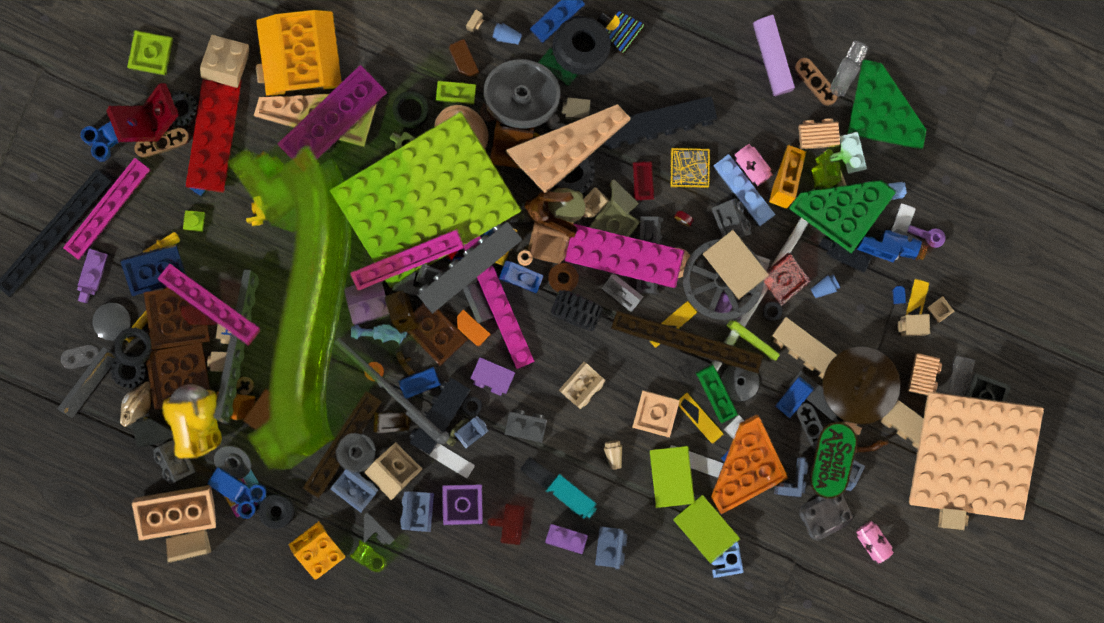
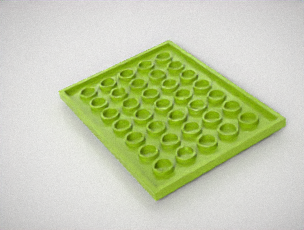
(426, 191)

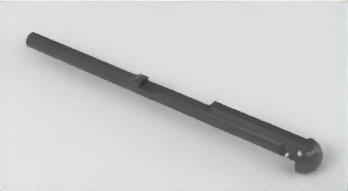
(412, 412)

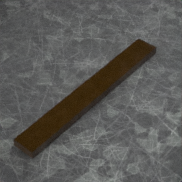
(687, 342)

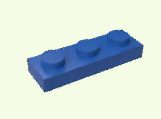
(555, 17)

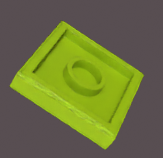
(150, 52)

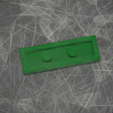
(716, 393)

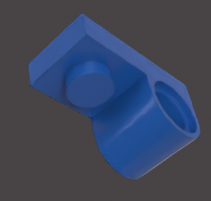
(520, 276)

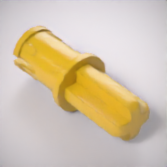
(171, 239)

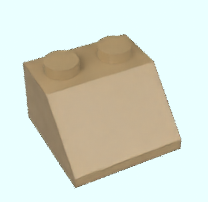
(393, 470)
(187, 545)

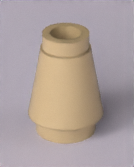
(614, 454)

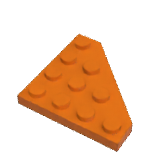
(748, 468)

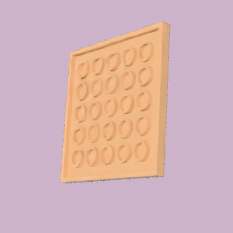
(976, 455)

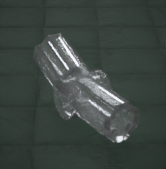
(848, 68)

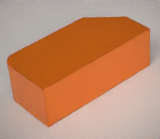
(471, 328)

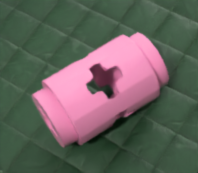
(761, 169)
(880, 549)

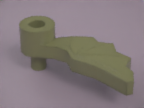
(451, 441)

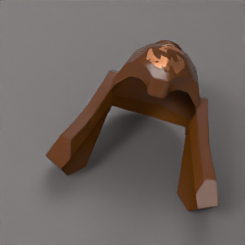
(540, 212)

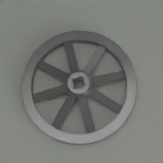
(720, 287)

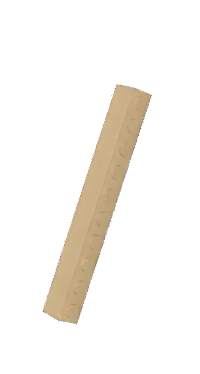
(818, 357)

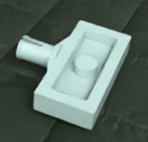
(851, 153)

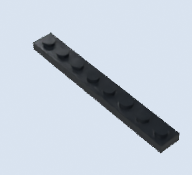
(53, 233)

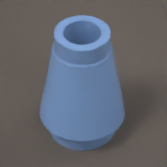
(506, 34)
(825, 286)

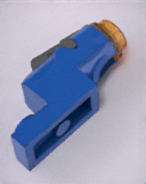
(893, 244)

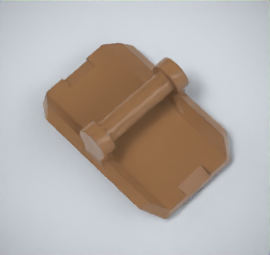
(548, 244)

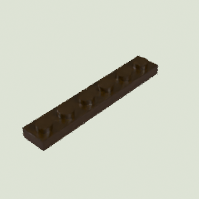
(329, 464)

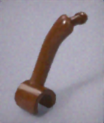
(875, 446)

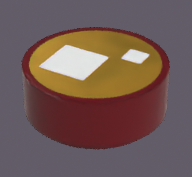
(684, 218)

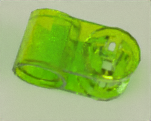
(368, 556)

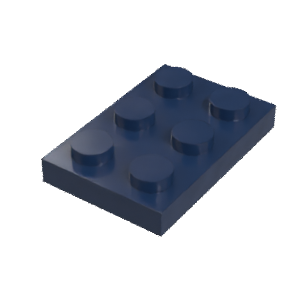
(145, 268)

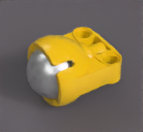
(192, 420)

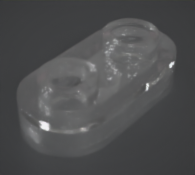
(80, 356)

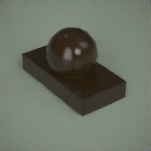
(391, 421)

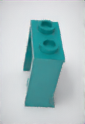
(572, 497)

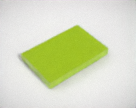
(672, 477)
(706, 529)

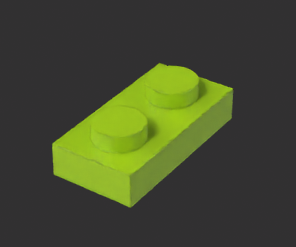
(456, 92)

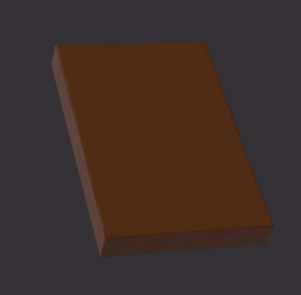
(436, 334)

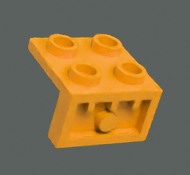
(316, 550)

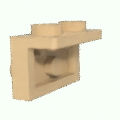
(582, 385)

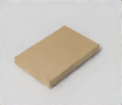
(735, 264)

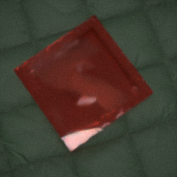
(785, 279)

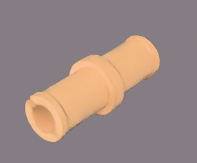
(525, 262)

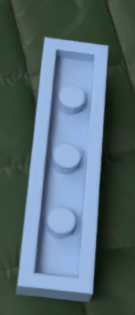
(744, 190)

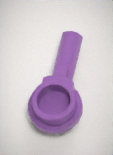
(934, 238)

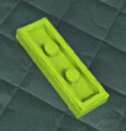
(753, 340)

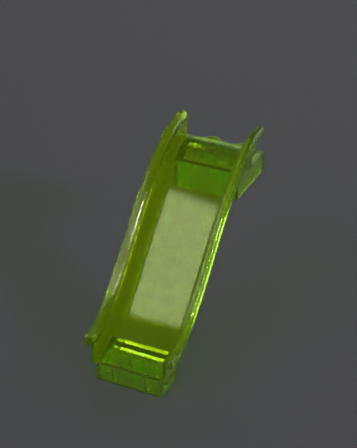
(301, 201)

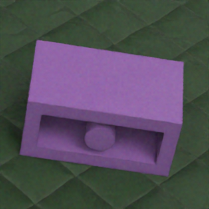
(492, 376)
(566, 538)

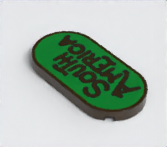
(833, 460)

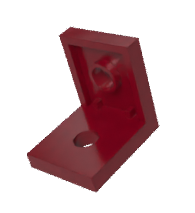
(148, 120)

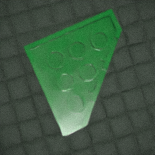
(882, 110)
(844, 211)

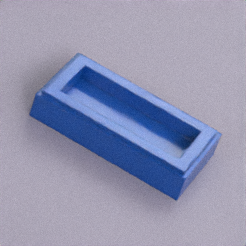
(419, 383)
(794, 397)

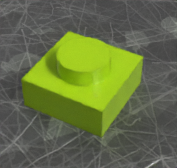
(194, 221)

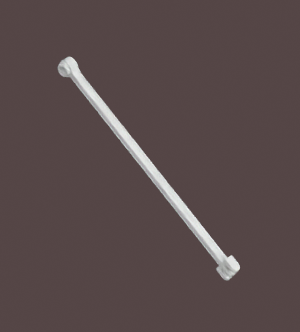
(788, 247)

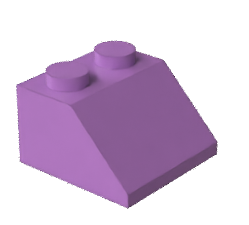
(366, 303)

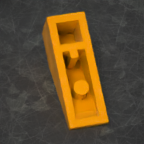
(788, 177)

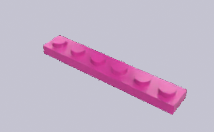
(106, 208)
(407, 259)
(209, 304)

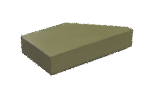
(622, 199)

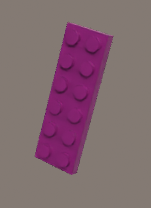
(334, 115)

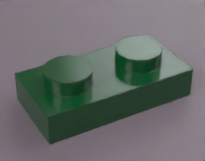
(550, 63)

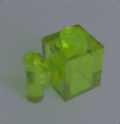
(826, 172)

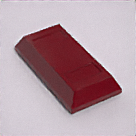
(643, 180)

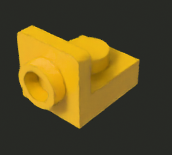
(257, 220)

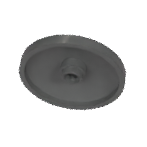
(521, 93)

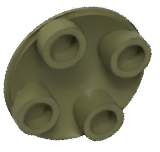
(568, 211)

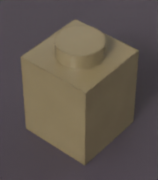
(576, 108)

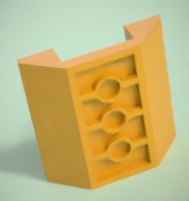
(298, 51)

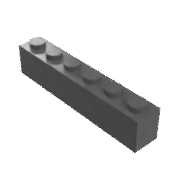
(470, 267)

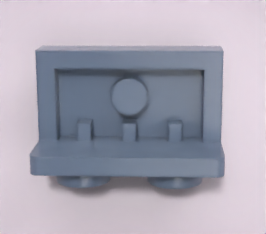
(355, 489)
(417, 511)

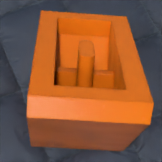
(241, 406)

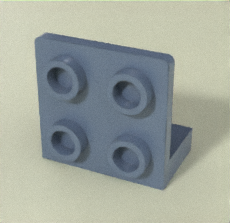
(799, 485)
(610, 546)

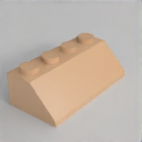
(174, 512)

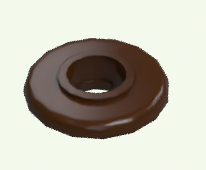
(570, 270)

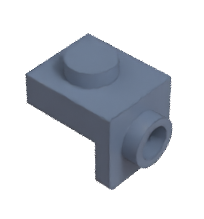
(471, 431)

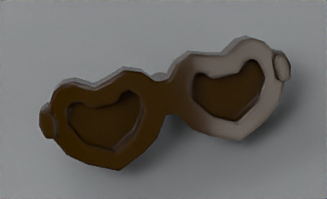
(403, 362)

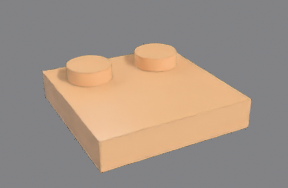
(656, 413)

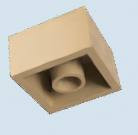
(224, 61)

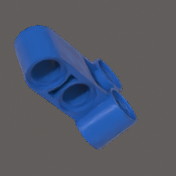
(104, 138)
(236, 490)

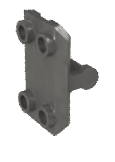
(825, 516)

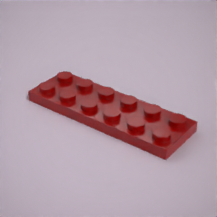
(213, 136)

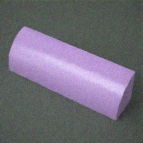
(773, 55)

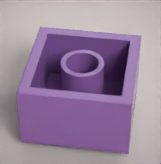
(462, 504)

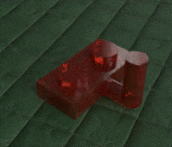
(511, 524)

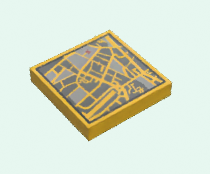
(690, 167)

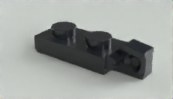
(857, 260)

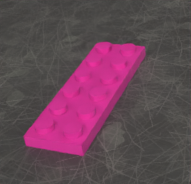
(625, 256)

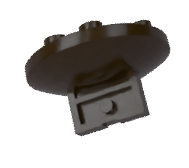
(861, 385)

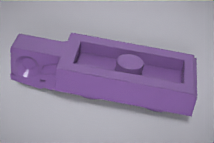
(91, 274)

